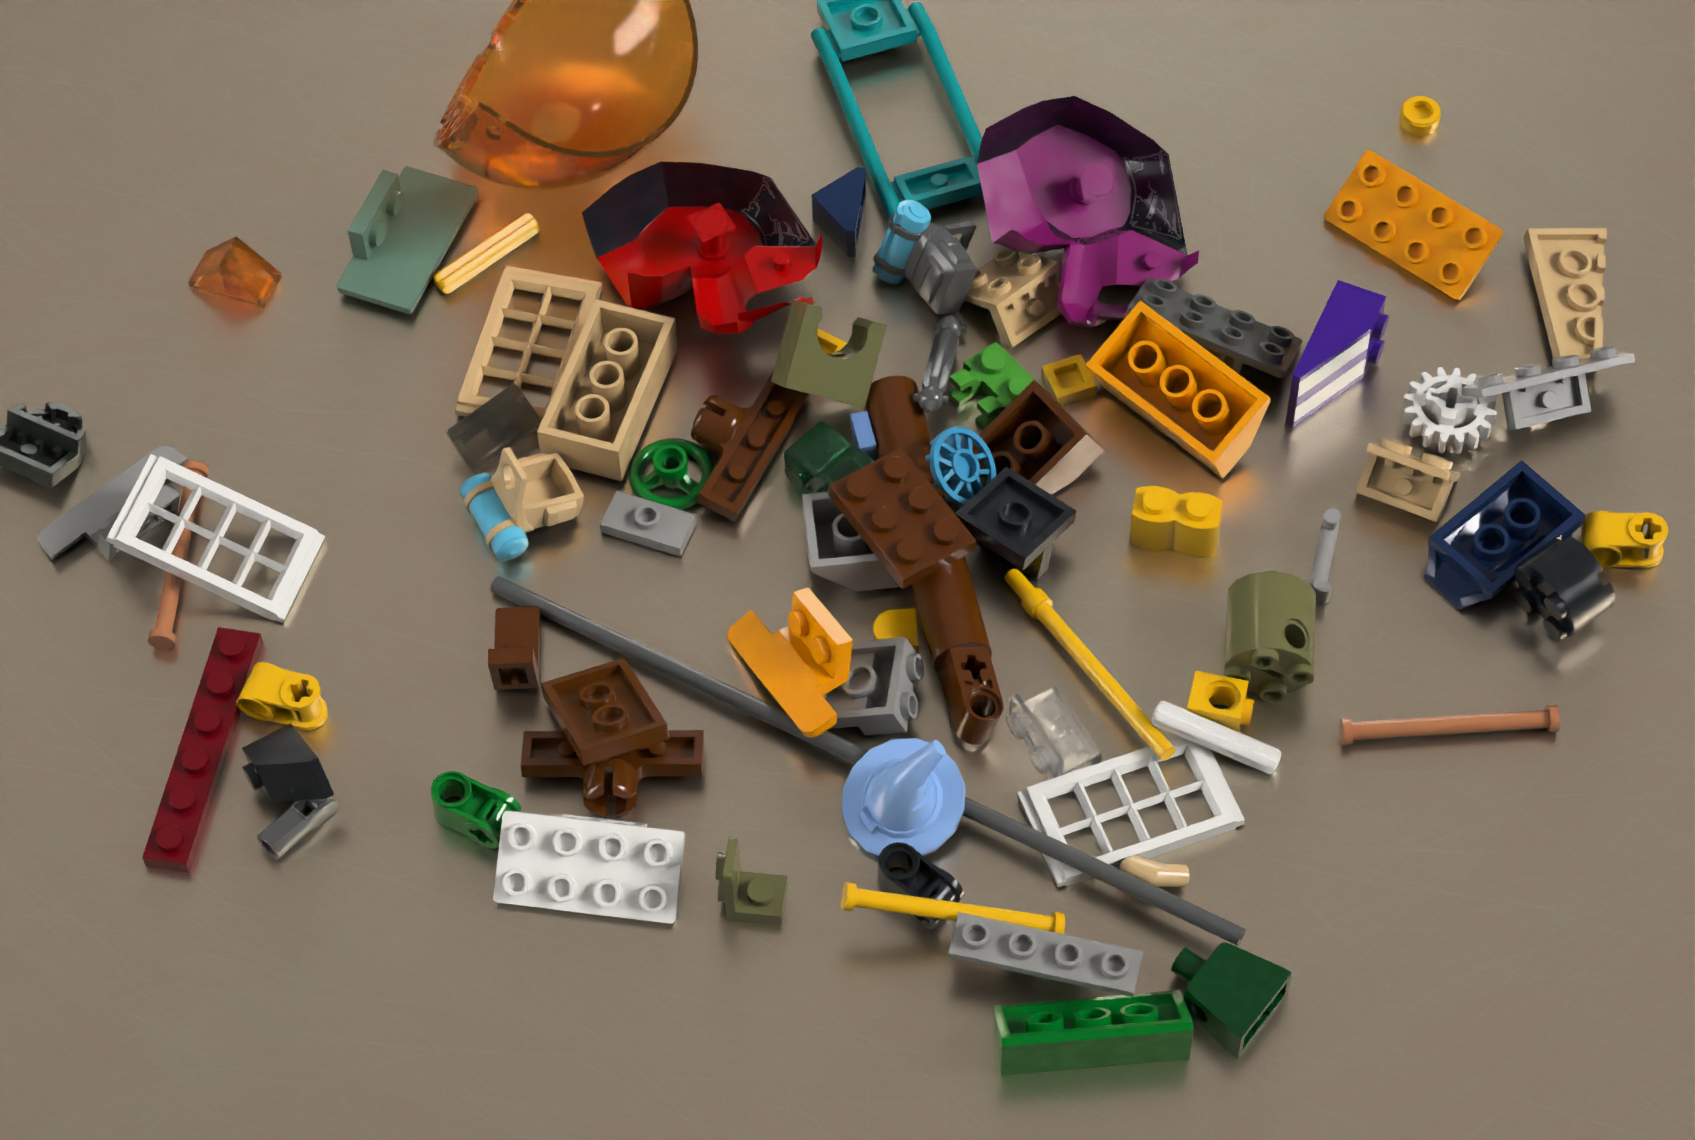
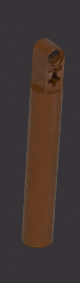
(947, 596)

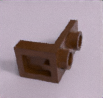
(516, 648)

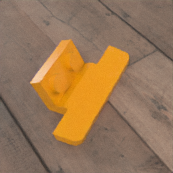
(798, 660)

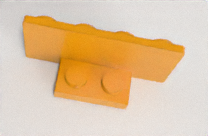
(1413, 225)

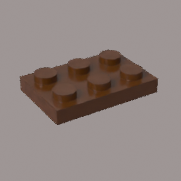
(901, 518)
(604, 711)

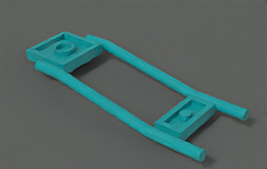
(873, 26)

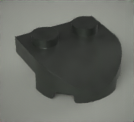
(42, 442)

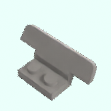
(99, 511)

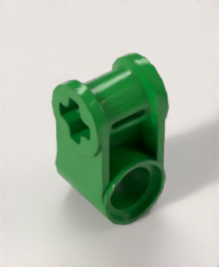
(477, 812)

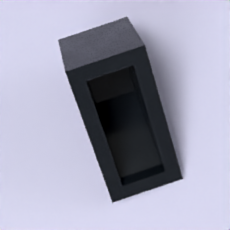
(285, 767)

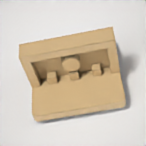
(1406, 480)

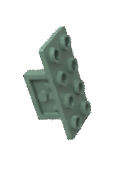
(403, 236)

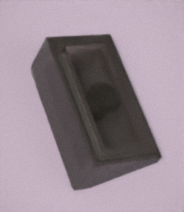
(494, 426)

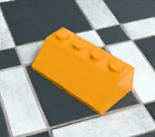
(1180, 388)

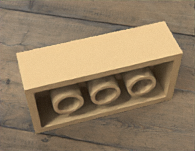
(608, 389)

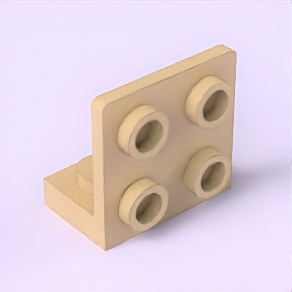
(1018, 292)

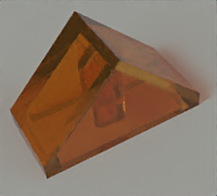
(236, 273)

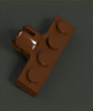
(745, 443)
(617, 778)

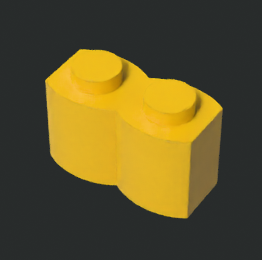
(1175, 521)

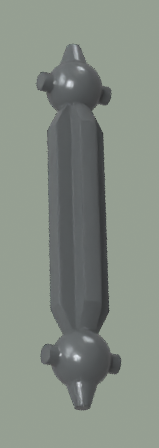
(940, 363)

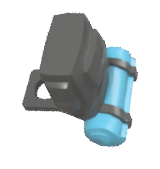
(927, 257)

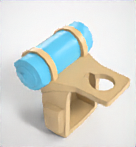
(521, 498)

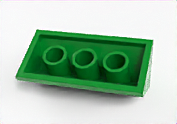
(1093, 1032)

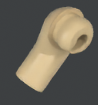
(1156, 873)

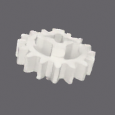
(1446, 416)

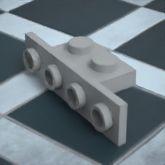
(1547, 393)
(1045, 954)

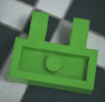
(996, 376)

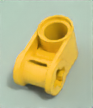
(1619, 539)
(283, 697)

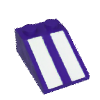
(1338, 349)

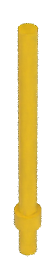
(1039, 607)

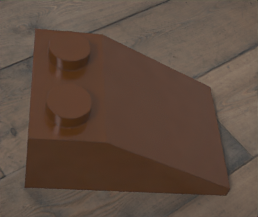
(1039, 441)

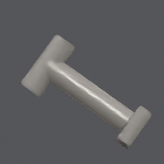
(1324, 555)

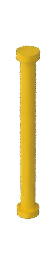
(942, 909)

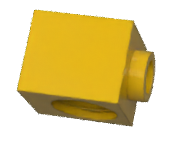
(1216, 689)

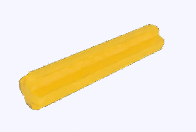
(486, 253)

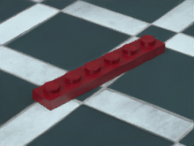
(202, 751)

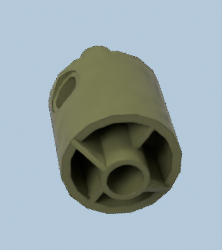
(1270, 633)

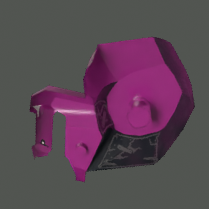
(1084, 185)

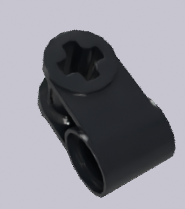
(922, 879)

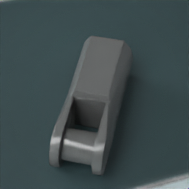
(294, 826)

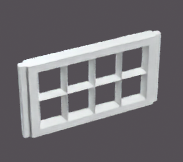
(141, 501)
(1209, 779)

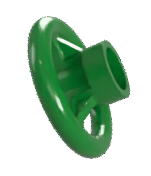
(670, 470)

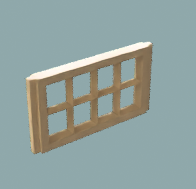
(535, 282)

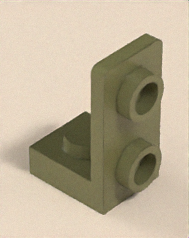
(749, 894)

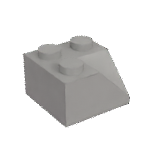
(837, 548)

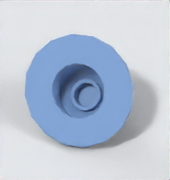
(904, 795)

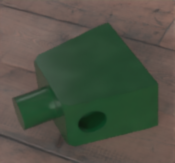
(1231, 993)

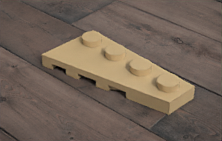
(1569, 286)

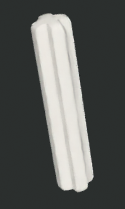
(1216, 737)

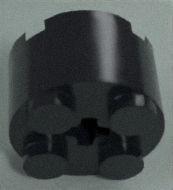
(1563, 586)

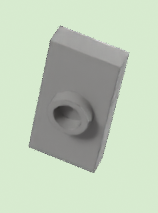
(648, 523)

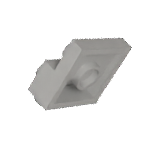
(879, 687)

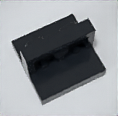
(1017, 521)

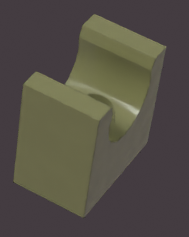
(835, 376)

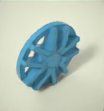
(959, 464)

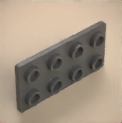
(1225, 333)

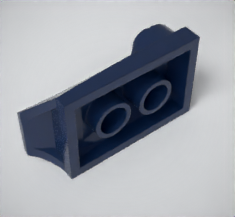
(1484, 542)

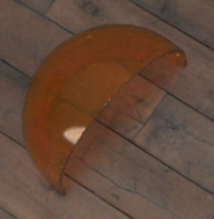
(571, 90)

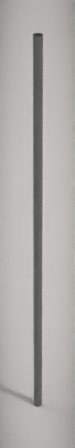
(853, 753)

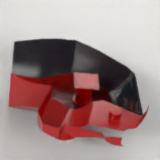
(704, 232)

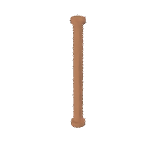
(162, 635)
(1443, 725)

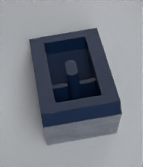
(840, 209)

